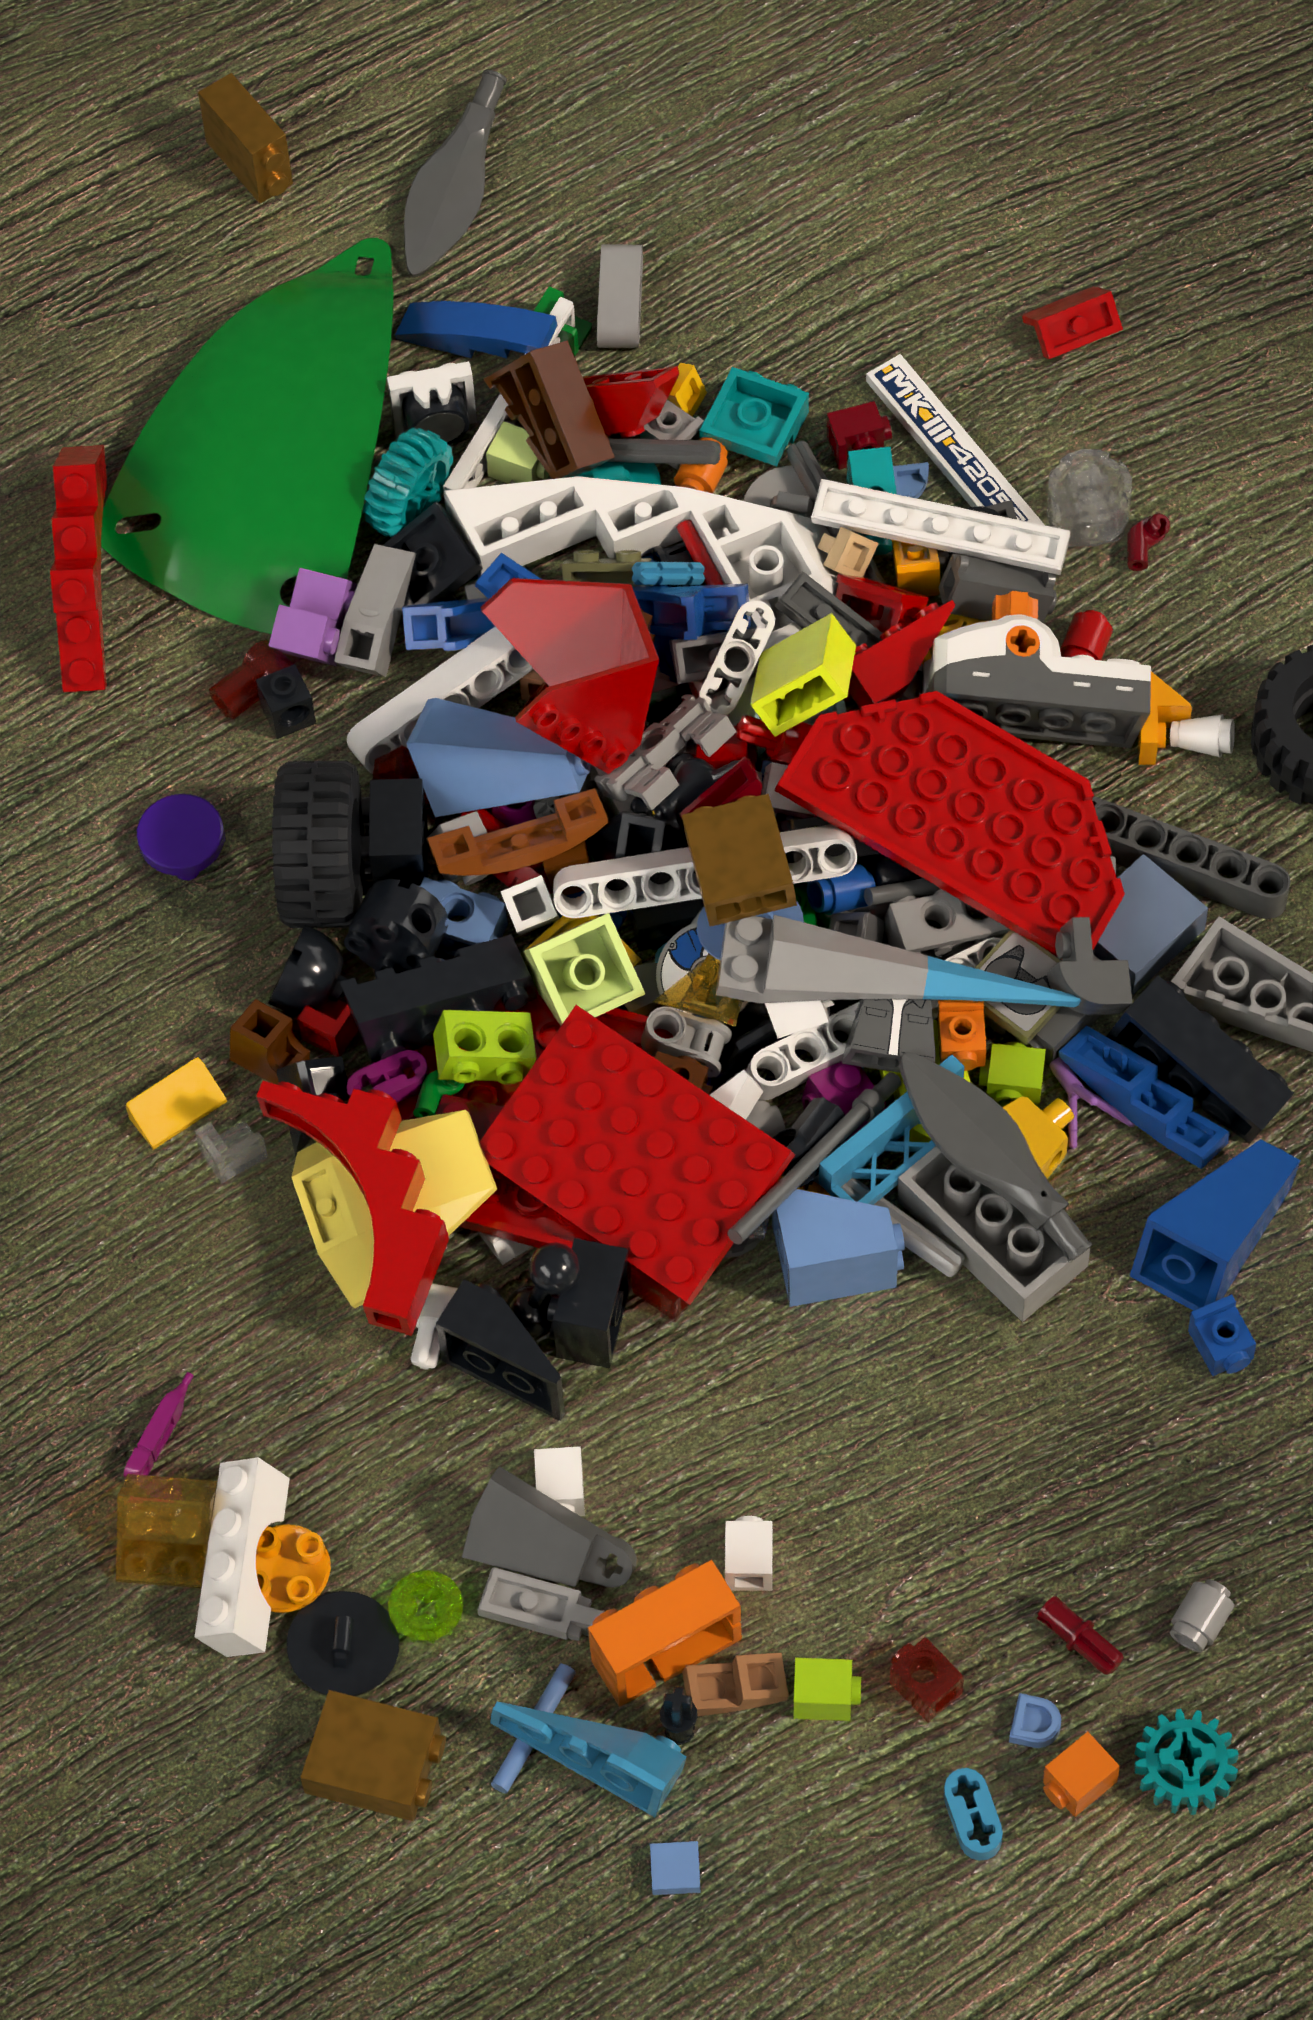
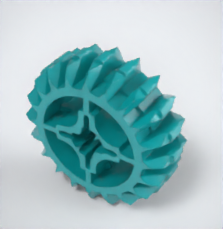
(407, 480)

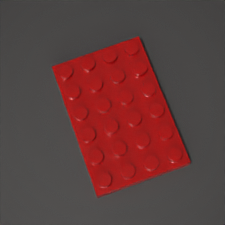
(633, 1153)

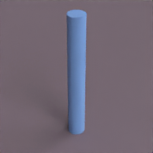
(520, 1751)

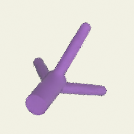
(1075, 1091)

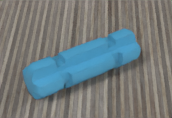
(668, 573)

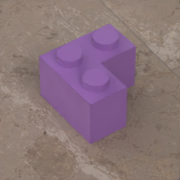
(314, 618)

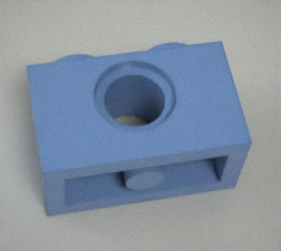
(484, 915)

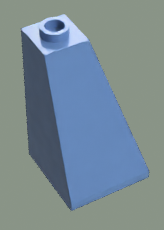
(487, 760)

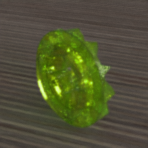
(426, 1586)

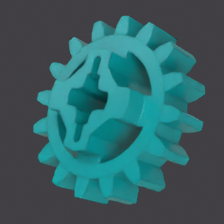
(1168, 1766)

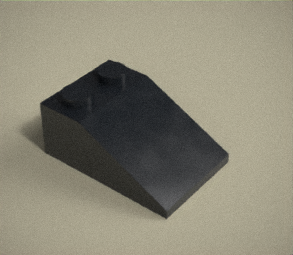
(492, 1345)

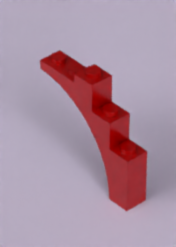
(76, 572)
(360, 1137)

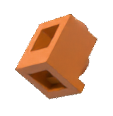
(962, 1032)

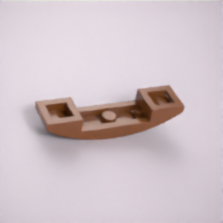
(521, 844)

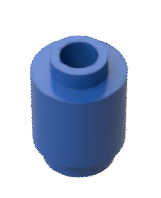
(840, 892)

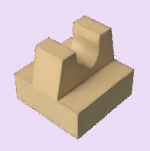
(847, 552)

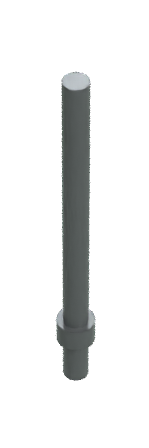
(863, 1109)

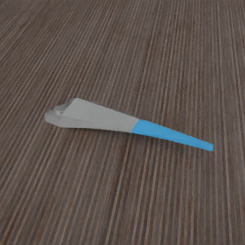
(804, 962)

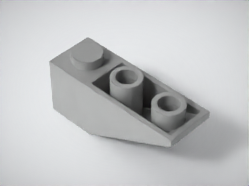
(375, 612)

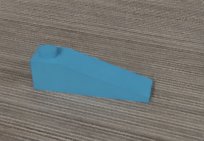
(613, 1757)

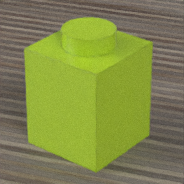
(825, 1689)

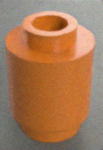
(702, 476)

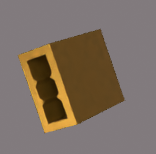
(245, 138)
(739, 859)
(373, 1756)

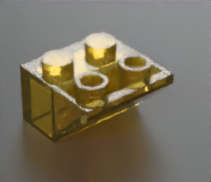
(163, 1530)

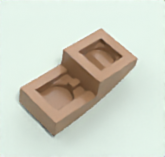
(736, 1686)

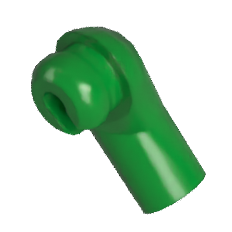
(432, 1092)

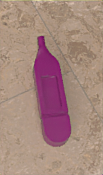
(158, 1430)

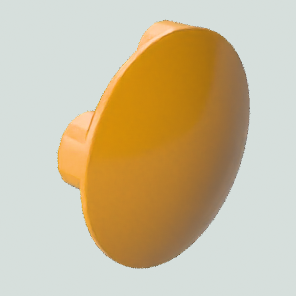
(291, 1567)

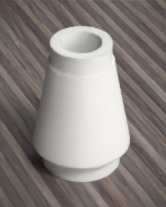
(1204, 735)

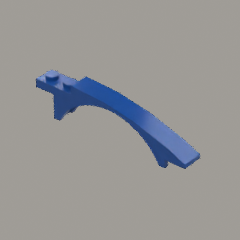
(675, 611)

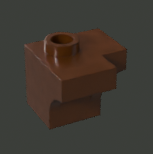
(266, 1041)

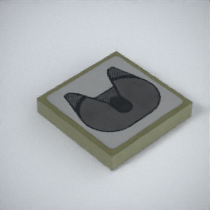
(1027, 962)

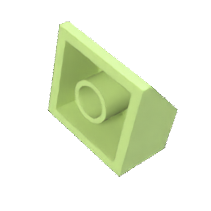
(583, 969)

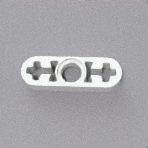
(759, 636)

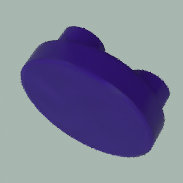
(180, 835)

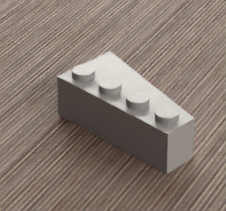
(1249, 986)

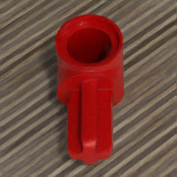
(779, 748)

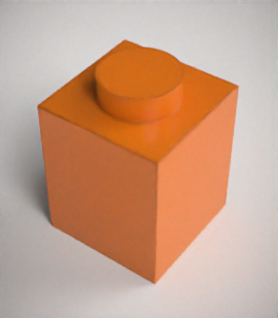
(1080, 1775)

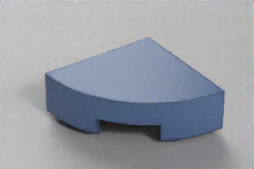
(911, 479)

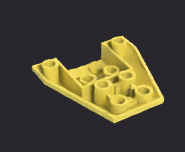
(339, 1216)

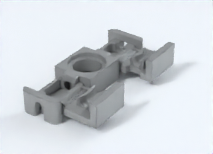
(644, 770)

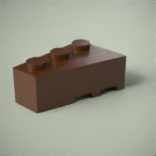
(555, 410)

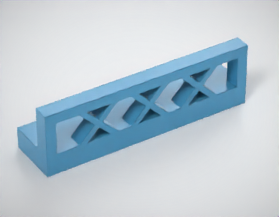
(874, 1139)

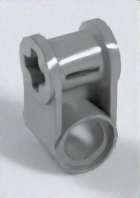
(689, 1037)

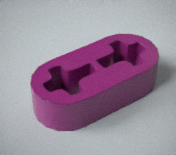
(389, 1076)

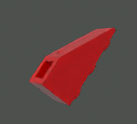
(891, 664)

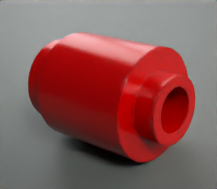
(1087, 635)

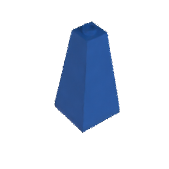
(1210, 1229)

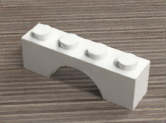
(231, 1606)

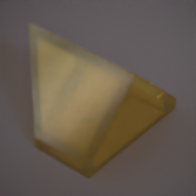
(697, 994)

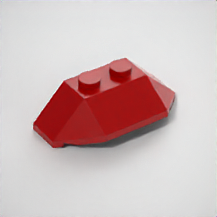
(630, 398)

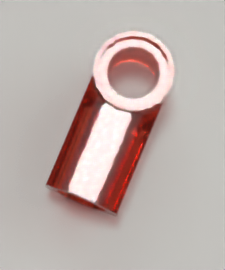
(239, 688)

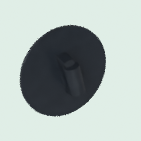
(342, 1644)

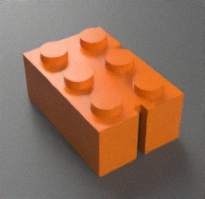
(667, 1625)

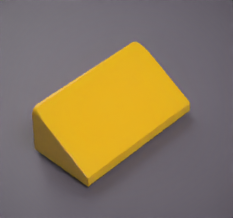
(175, 1103)

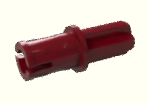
(1080, 1635)

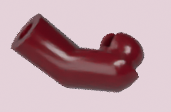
(1143, 537)

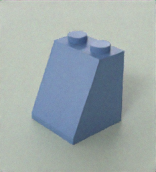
(835, 1247)

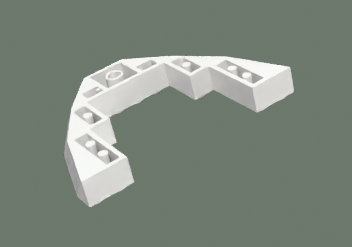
(743, 539)

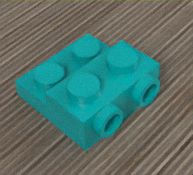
(756, 415)

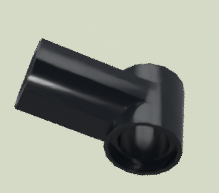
(808, 1130)

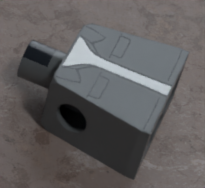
(888, 1030)

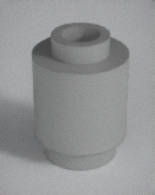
(1201, 1615)

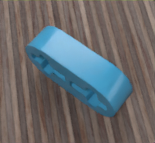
(983, 1811)

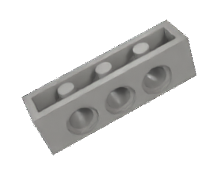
(908, 930)

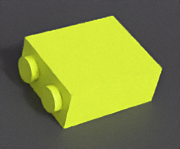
(803, 675)

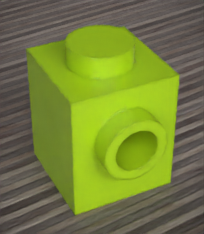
(1013, 1073)

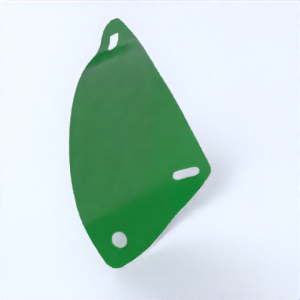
(263, 445)

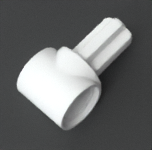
(426, 1346)

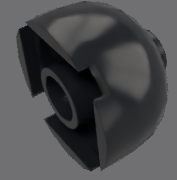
(309, 974)

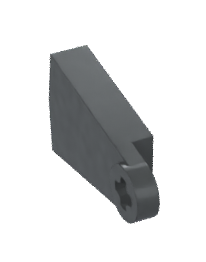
(541, 1538)

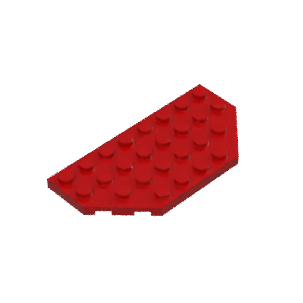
(962, 811)

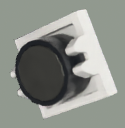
(434, 401)

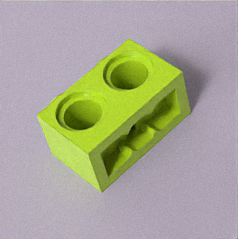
(484, 1037)

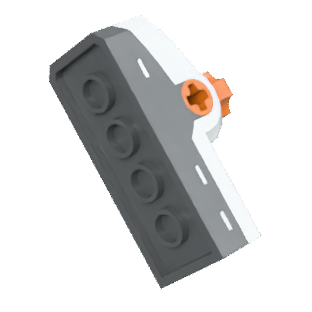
(1020, 682)

